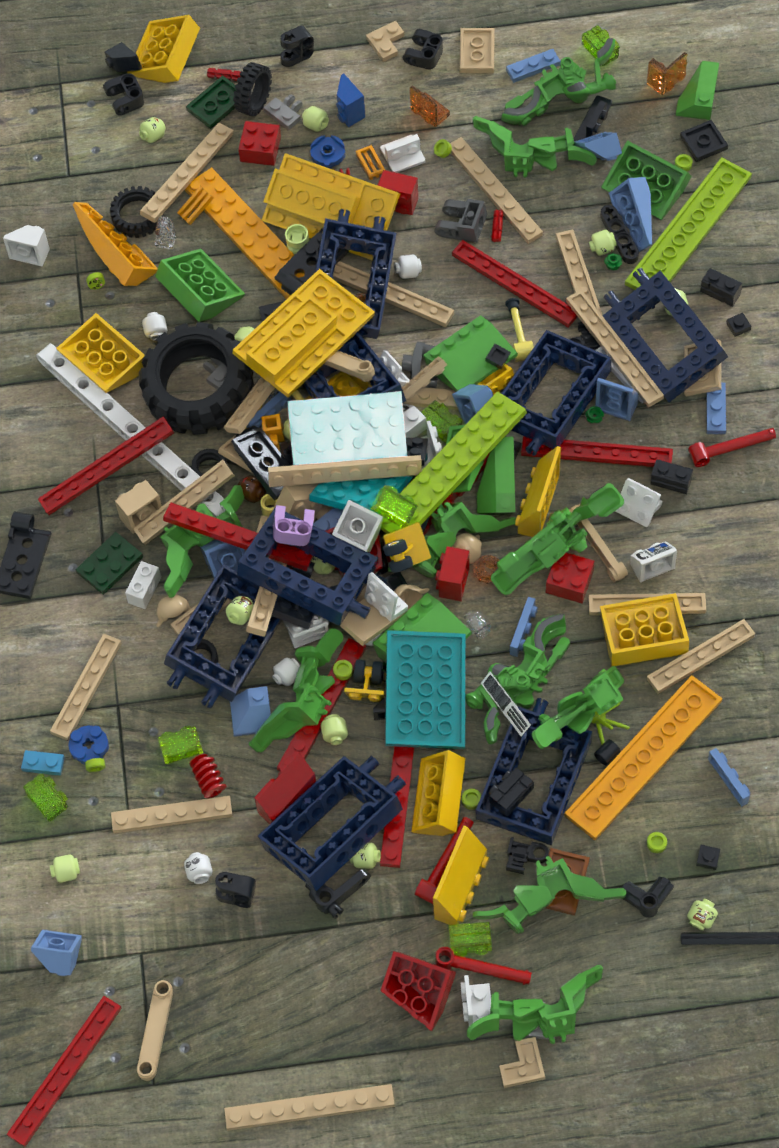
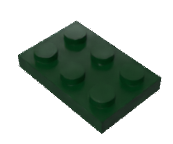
(214, 102)
(109, 563)

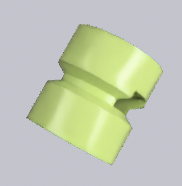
(296, 237)

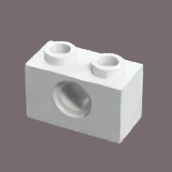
(143, 585)

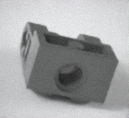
(469, 227)

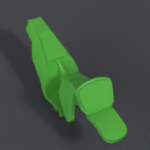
(541, 150)
(447, 524)
(180, 540)
(308, 686)
(579, 708)
(550, 881)
(530, 1013)

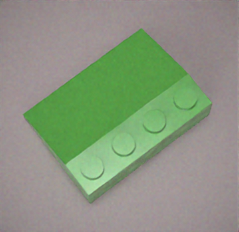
(663, 178)
(198, 284)
(466, 354)
(424, 616)

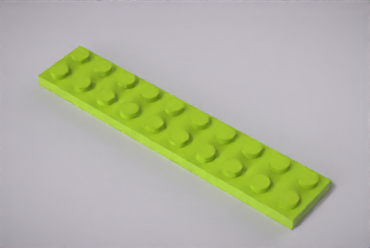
(693, 222)
(460, 457)

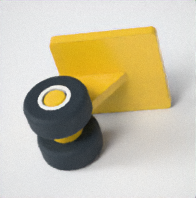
(406, 547)
(362, 673)

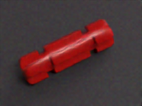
(212, 72)
(497, 225)

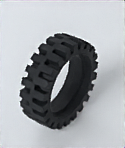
(245, 101)
(124, 199)

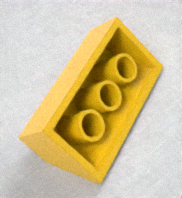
(438, 794)

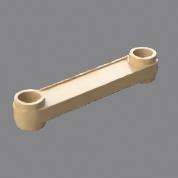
(351, 365)
(615, 570)
(155, 1030)

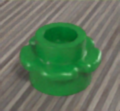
(613, 265)
(594, 410)

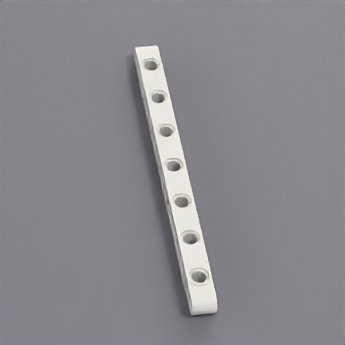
(122, 422)

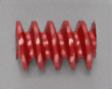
(207, 775)

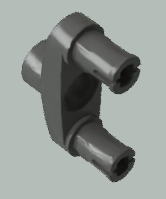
(413, 362)

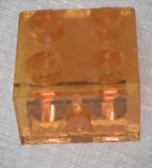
(663, 78)
(427, 107)

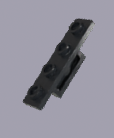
(592, 122)

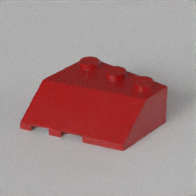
(285, 789)
(418, 987)

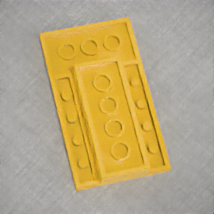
(310, 193)
(303, 333)

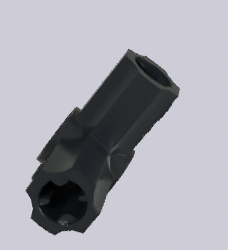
(655, 896)

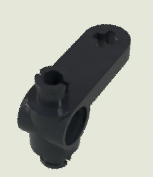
(339, 895)

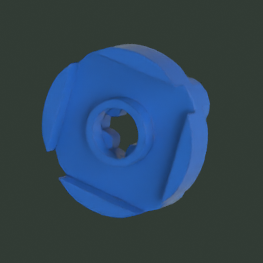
(327, 143)
(81, 736)

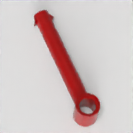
(701, 454)
(427, 888)
(481, 967)

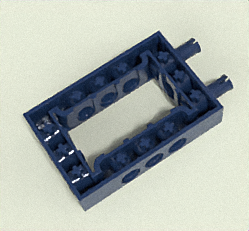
(364, 240)
(645, 297)
(356, 346)
(570, 355)
(303, 591)
(198, 668)
(345, 777)
(523, 821)

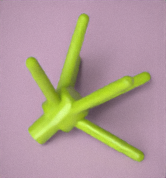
(601, 719)

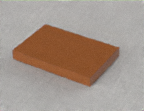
(577, 864)

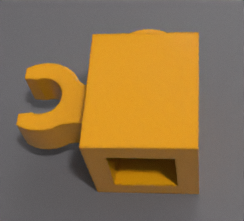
(273, 428)

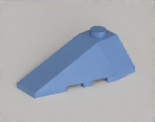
(634, 205)

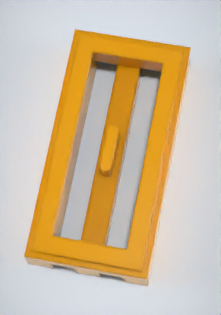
(375, 173)
(192, 203)

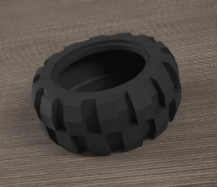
(179, 347)

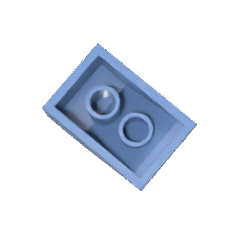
(616, 399)

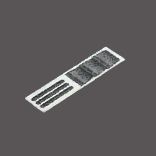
(505, 703)

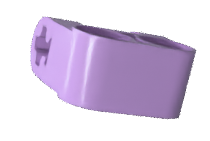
(292, 528)

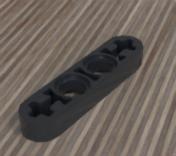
(619, 234)

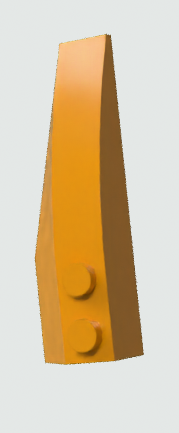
(121, 258)

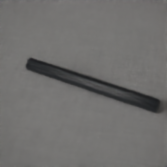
(724, 938)

